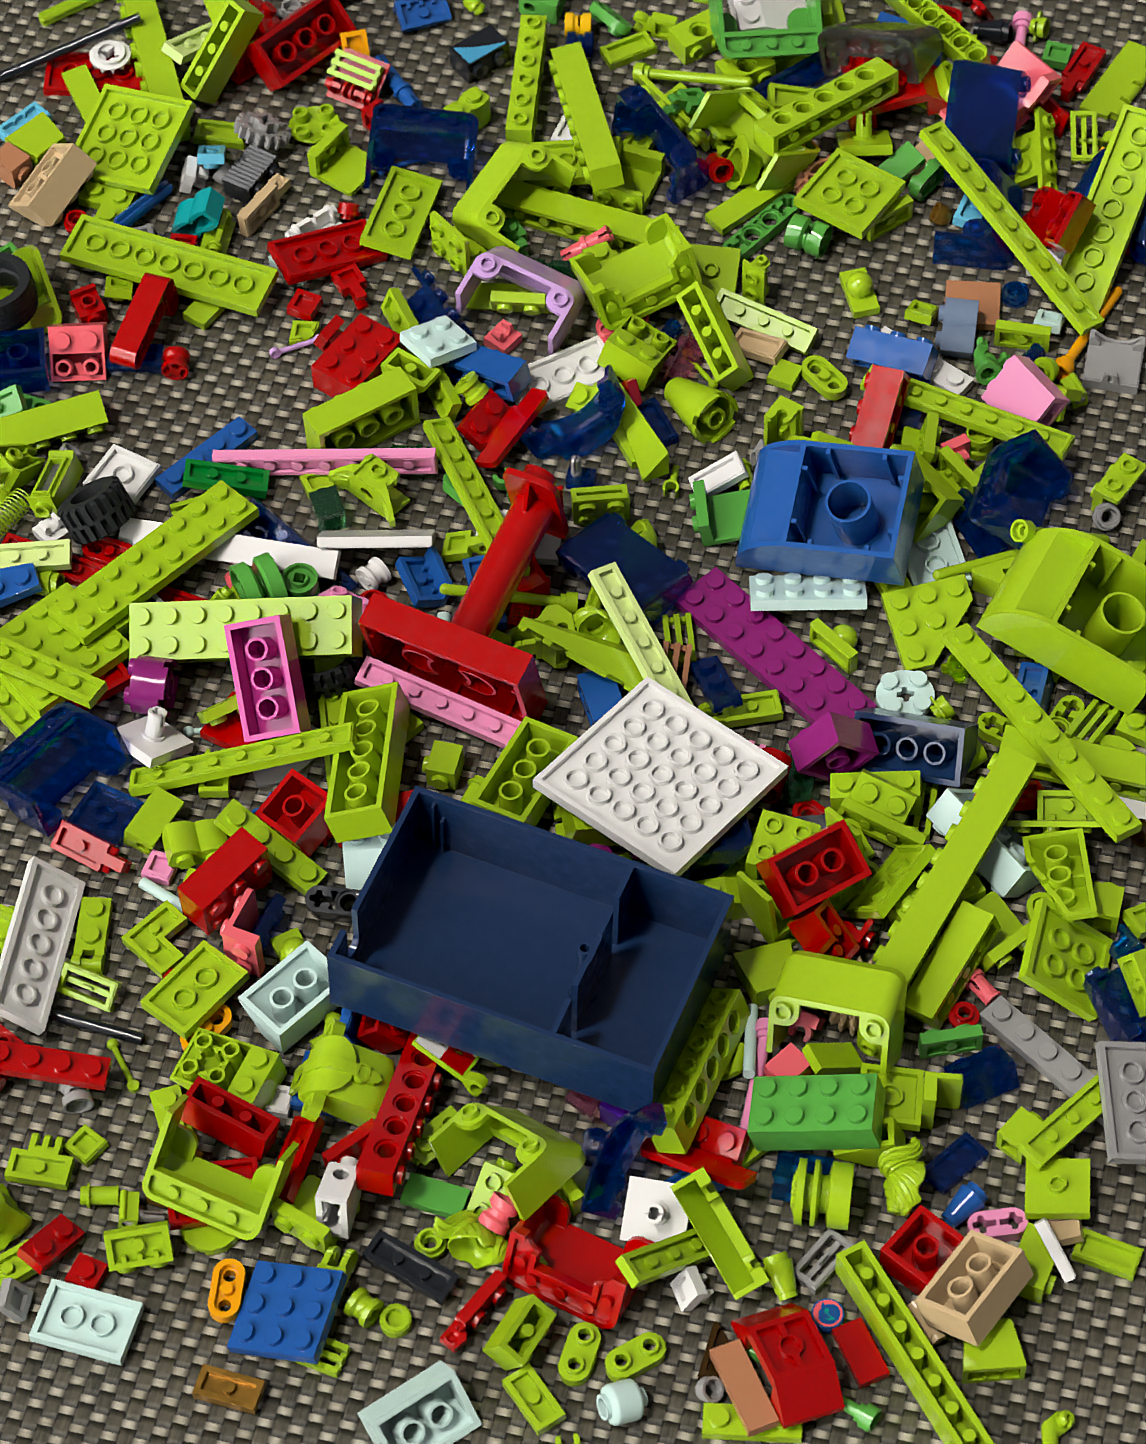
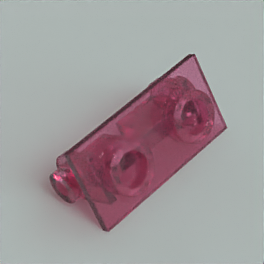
(678, 365)

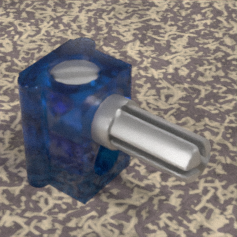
(580, 476)

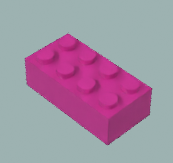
(267, 677)

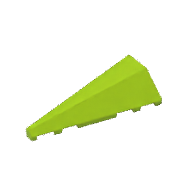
(596, 654)

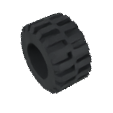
(96, 510)

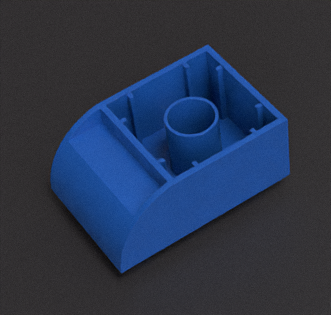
(832, 511)

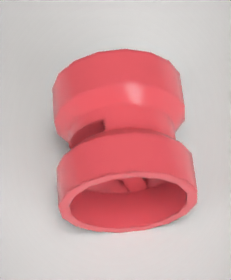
(497, 1217)

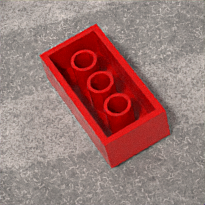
(298, 41)

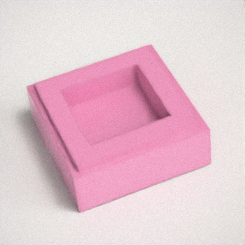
(157, 868)

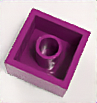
(833, 746)

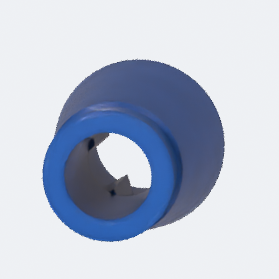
(967, 1200)

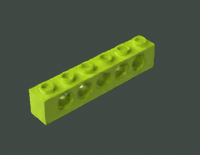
(527, 79)
(826, 107)
(701, 1068)

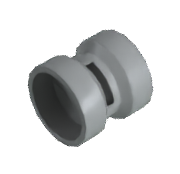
(76, 1099)

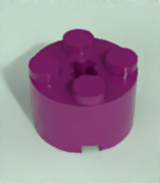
(151, 684)

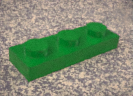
(244, 480)

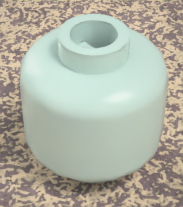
(621, 1402)

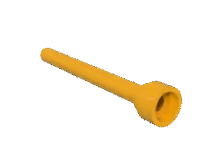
(1066, 363)

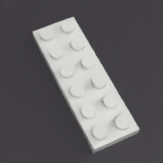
(37, 943)

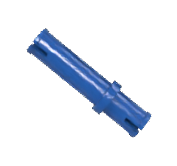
(402, 90)

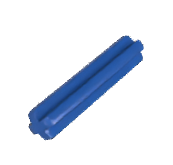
(144, 204)

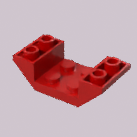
(908, 95)
(1059, 218)
(794, 1362)

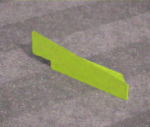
(640, 443)

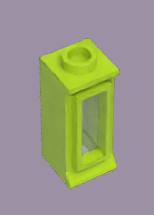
(55, 482)

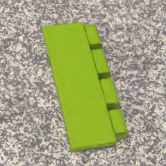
(1118, 83)

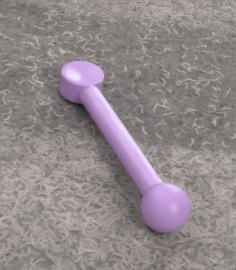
(275, 352)

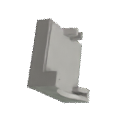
(1113, 363)

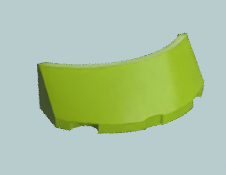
(719, 1233)

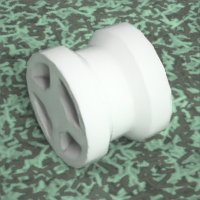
(373, 574)

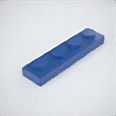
(234, 436)

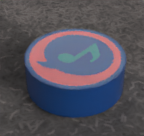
(827, 1314)

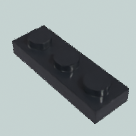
(411, 1267)

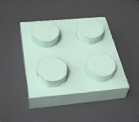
(438, 341)

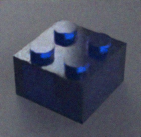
(25, 360)

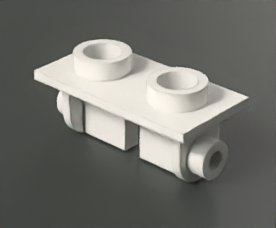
(321, 219)

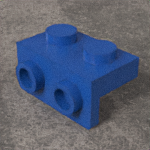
(423, 578)

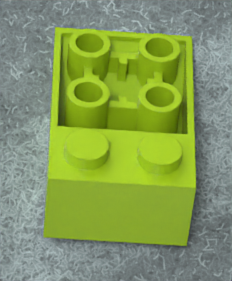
(232, 1065)

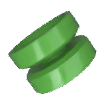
(259, 581)

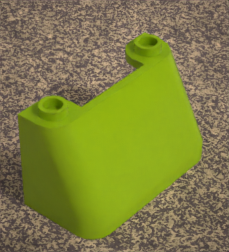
(640, 277)

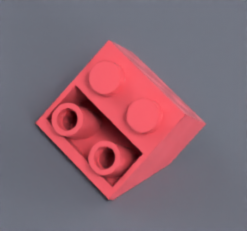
(78, 351)

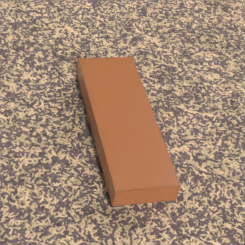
(744, 1387)

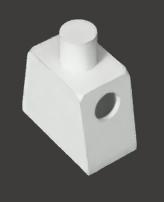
(339, 1188)

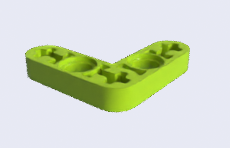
(1057, 715)

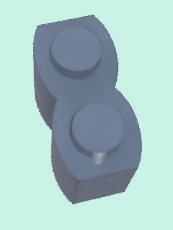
(958, 327)

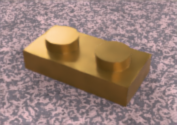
(229, 1389)

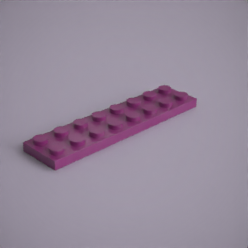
(769, 649)

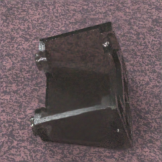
(905, 44)

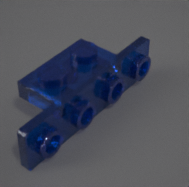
(431, 302)

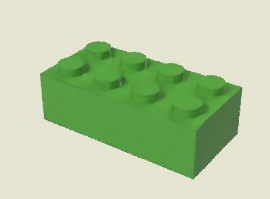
(816, 1112)

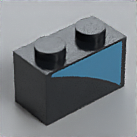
(479, 54)

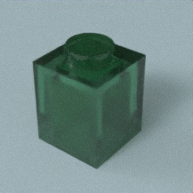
(328, 509)

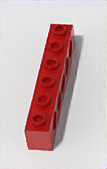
(399, 1122)

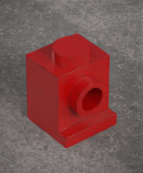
(88, 305)

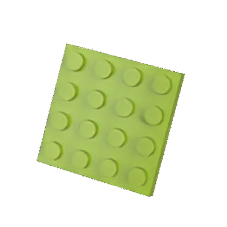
(133, 136)
(42, 634)

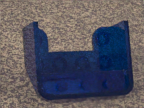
(54, 759)

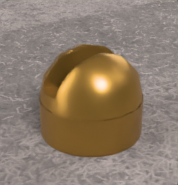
(940, 214)

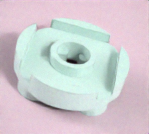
(905, 682)

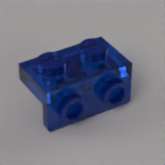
(985, 1075)

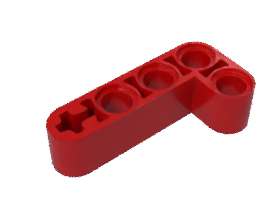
(151, 301)

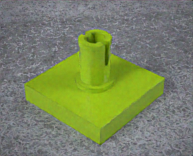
(864, 140)

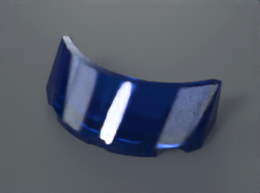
(582, 430)
(616, 1156)

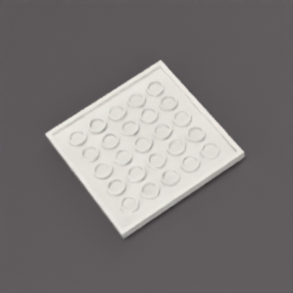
(660, 777)

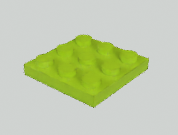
(849, 193)
(1060, 956)

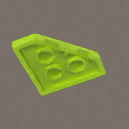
(921, 617)

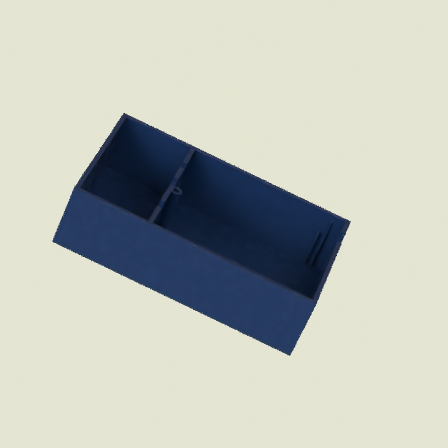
(531, 950)

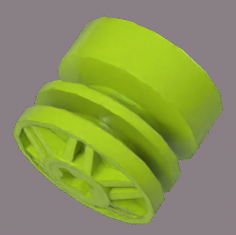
(823, 1194)

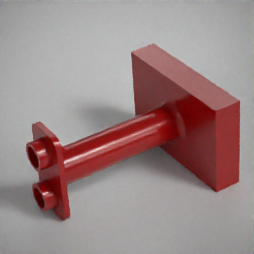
(461, 651)

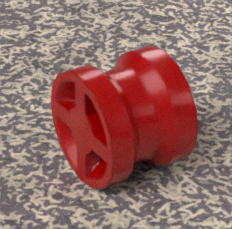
(175, 363)

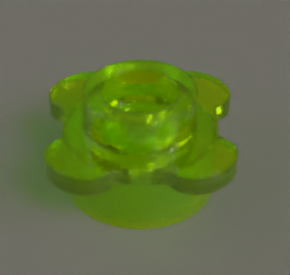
(949, 668)

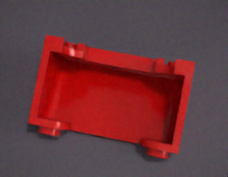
(579, 1269)

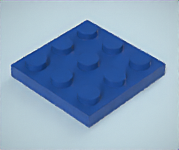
(287, 1312)

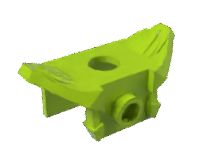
(373, 484)

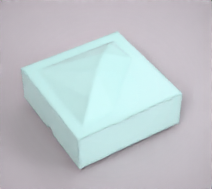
(1050, 319)

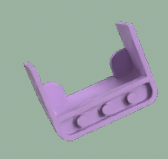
(562, 292)

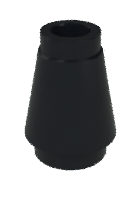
(996, 31)

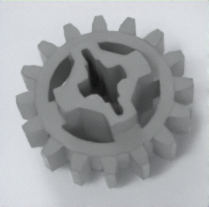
(262, 130)

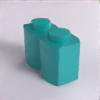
(199, 213)

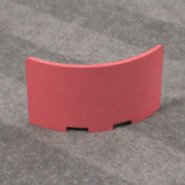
(1043, 79)

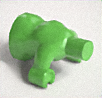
(985, 362)

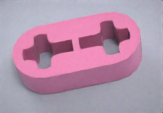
(997, 1223)

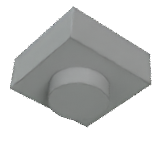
(15, 1299)

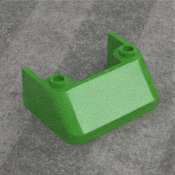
(797, 40)

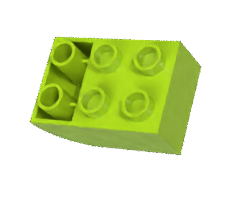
(1077, 613)

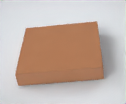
(985, 292)

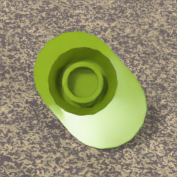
(746, 164)

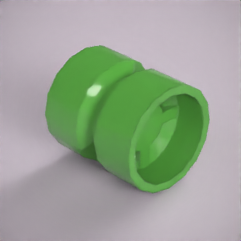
(811, 236)
(301, 580)

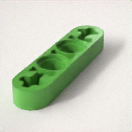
(765, 232)

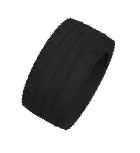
(23, 301)

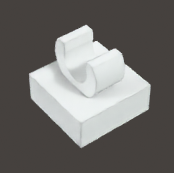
(192, 175)
(51, 529)
(690, 1288)

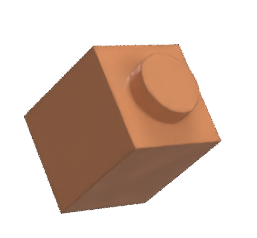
(14, 165)

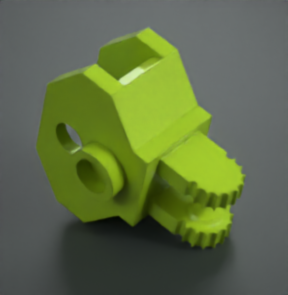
(531, 644)

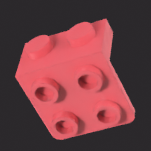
(238, 942)

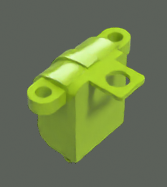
(342, 1078)

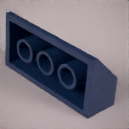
(919, 742)

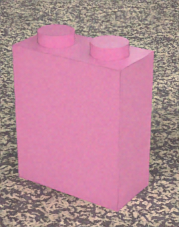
(1025, 391)

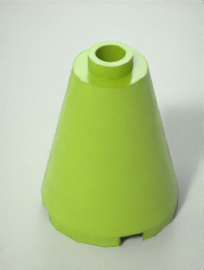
(701, 408)

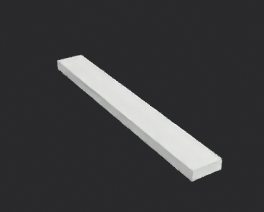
(244, 548)

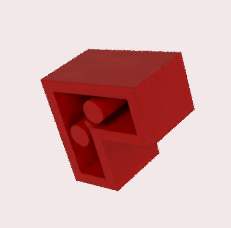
(823, 931)

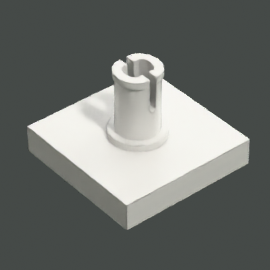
(153, 739)
(652, 1211)

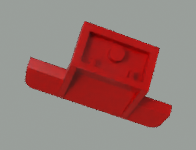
(497, 427)
(717, 1148)

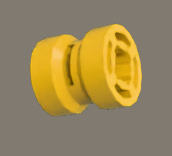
(573, 21)

